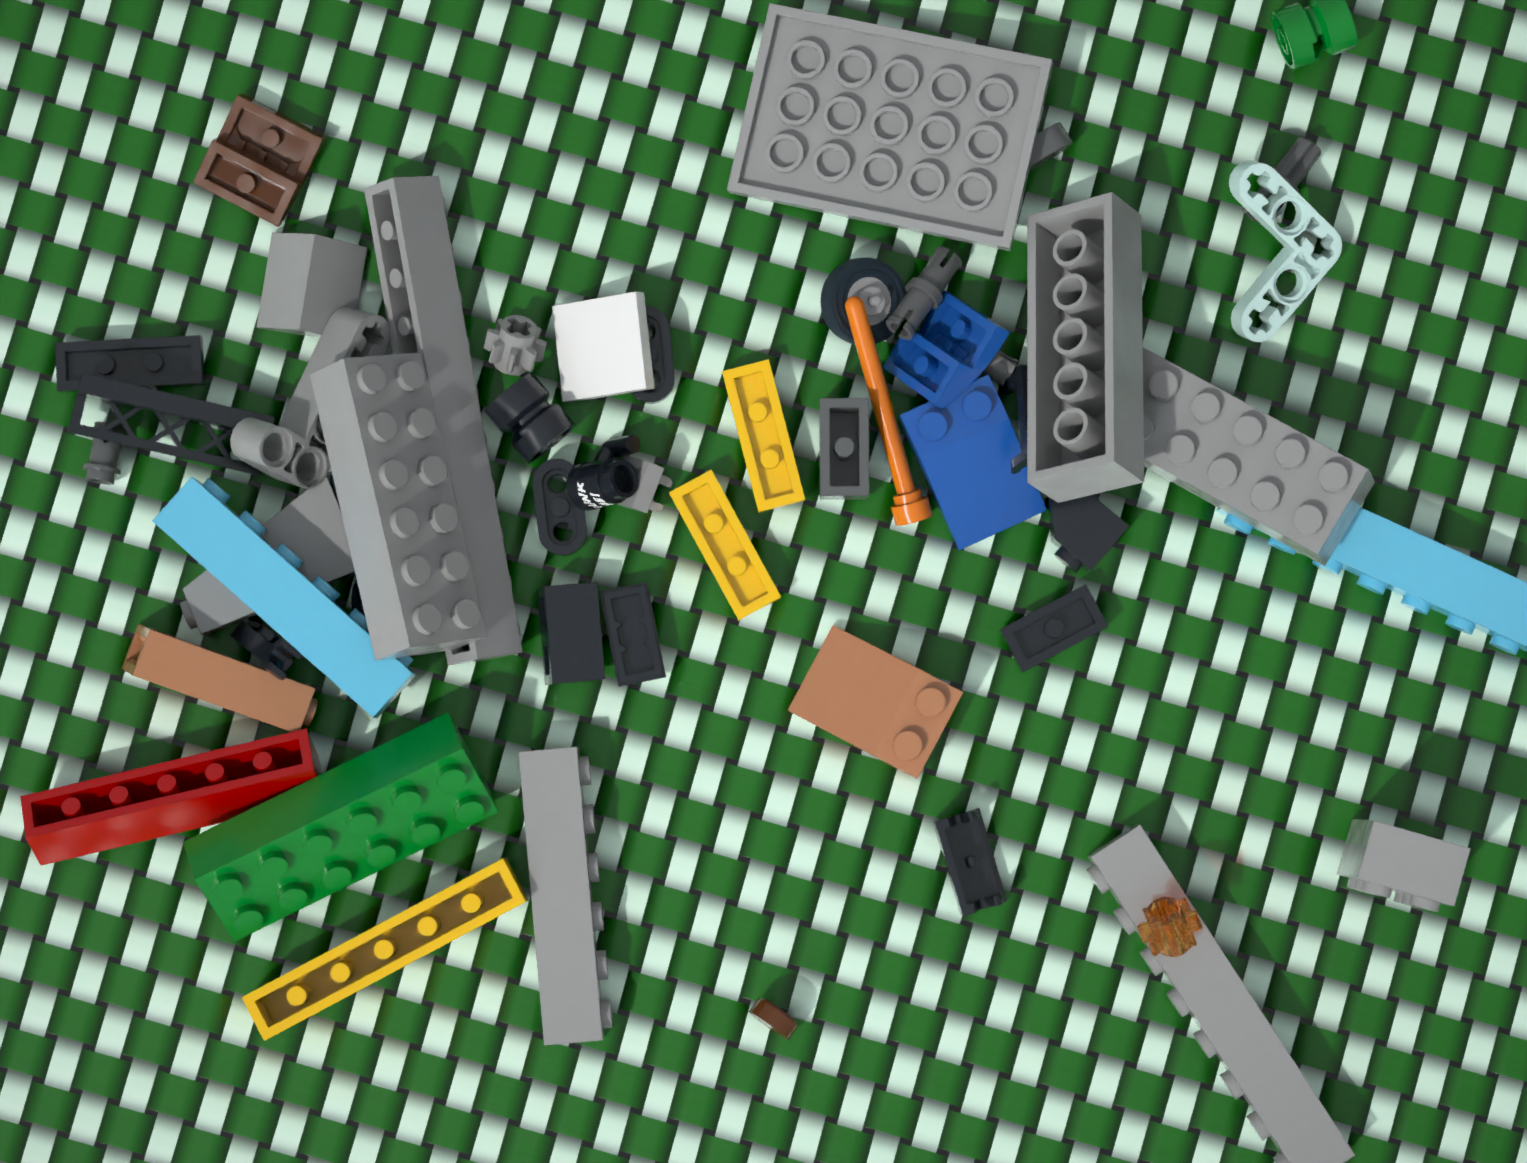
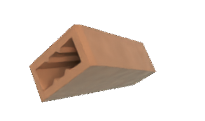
(219, 679)

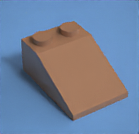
(875, 701)

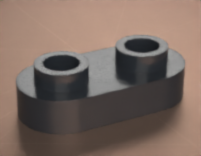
(661, 359)
(557, 509)

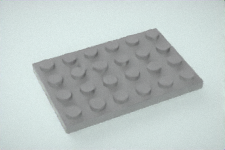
(890, 126)

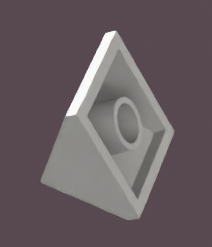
(309, 281)

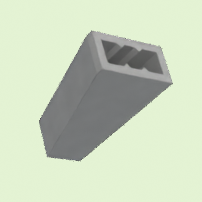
(308, 527)

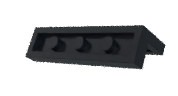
(161, 403)

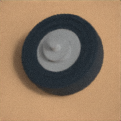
(871, 281)

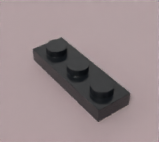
(135, 361)

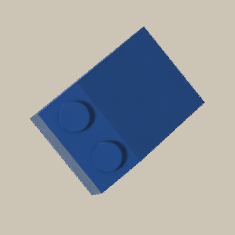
(967, 463)

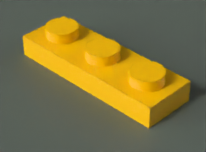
(763, 436)
(724, 545)

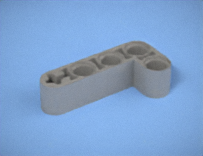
(296, 447)

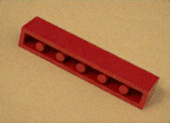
(165, 797)

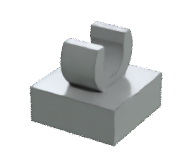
(649, 477)

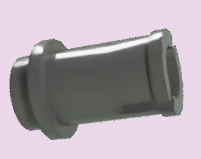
(103, 458)

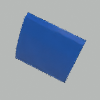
(947, 351)

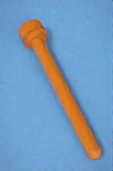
(909, 502)

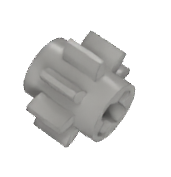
(515, 345)

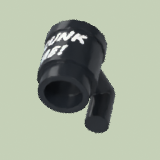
(606, 478)

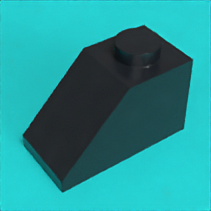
(1083, 531)

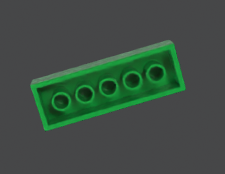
(340, 827)

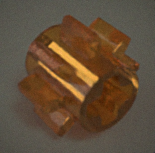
(1169, 926)

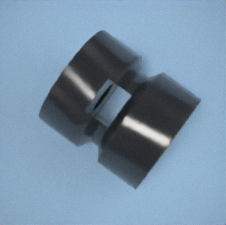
(530, 417)

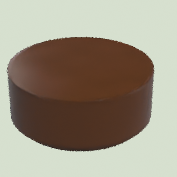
(774, 1018)

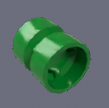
(1313, 29)

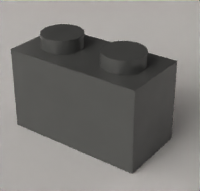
(844, 448)

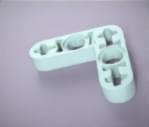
(1295, 254)

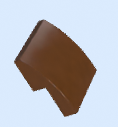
(259, 159)

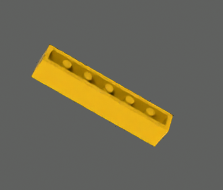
(385, 948)

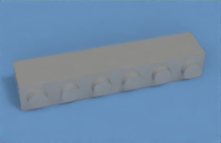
(562, 895)

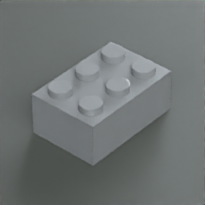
(1413, 865)

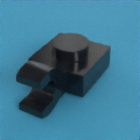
(267, 647)

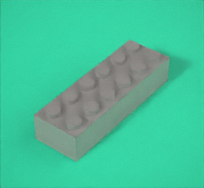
(1084, 348)
(1248, 461)
(398, 505)

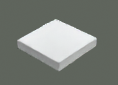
(603, 347)

